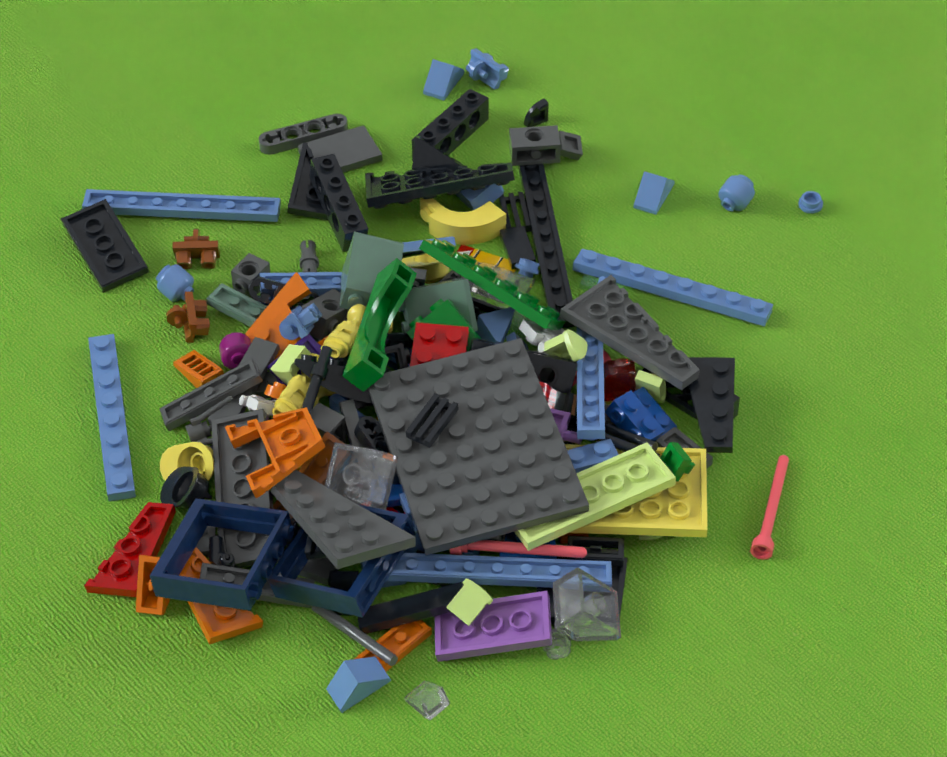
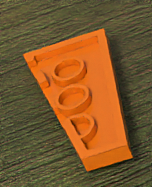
(218, 621)

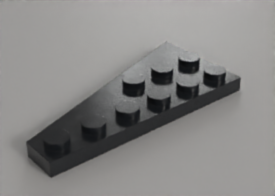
(432, 182)

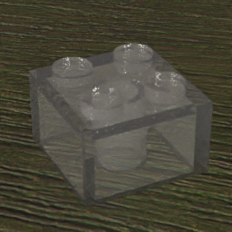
(361, 474)

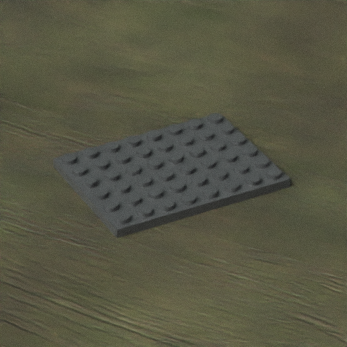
(496, 459)

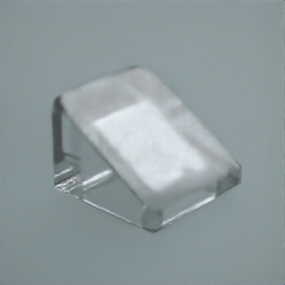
(428, 699)

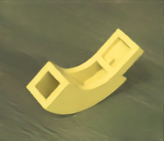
(467, 227)

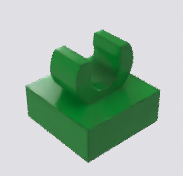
(677, 460)

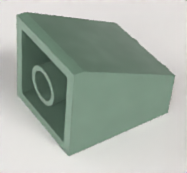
(363, 262)
(423, 297)

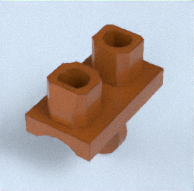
(196, 248)
(186, 317)

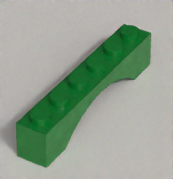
(368, 355)

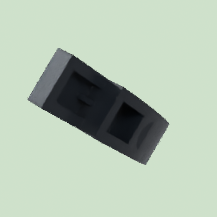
(334, 381)

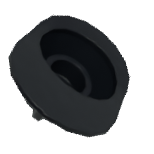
(184, 487)

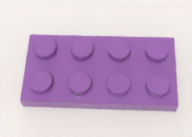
(501, 627)

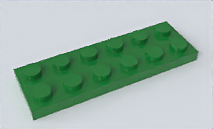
(486, 279)

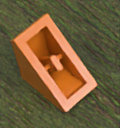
(146, 600)

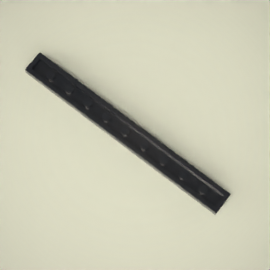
(546, 237)

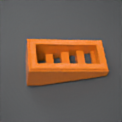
(192, 375)

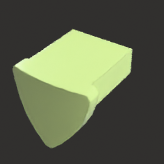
(567, 346)
(284, 366)
(653, 384)
(469, 602)

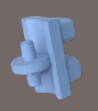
(486, 69)
(299, 322)

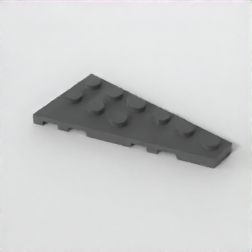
(627, 328)
(338, 525)

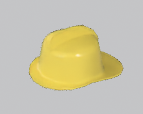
(435, 269)
(189, 455)

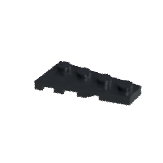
(714, 402)

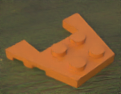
(268, 322)
(289, 440)

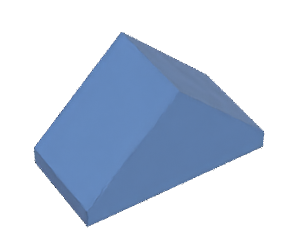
(441, 79)
(652, 192)
(476, 198)
(495, 324)
(356, 681)

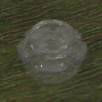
(561, 640)

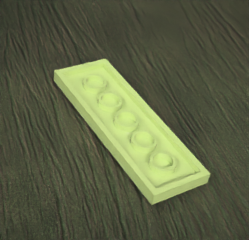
(608, 489)

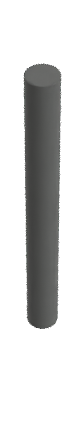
(357, 635)

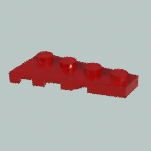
(146, 535)

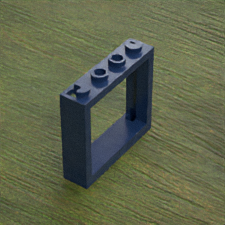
(232, 516)
(362, 591)

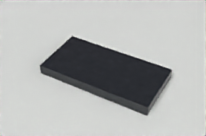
(104, 245)

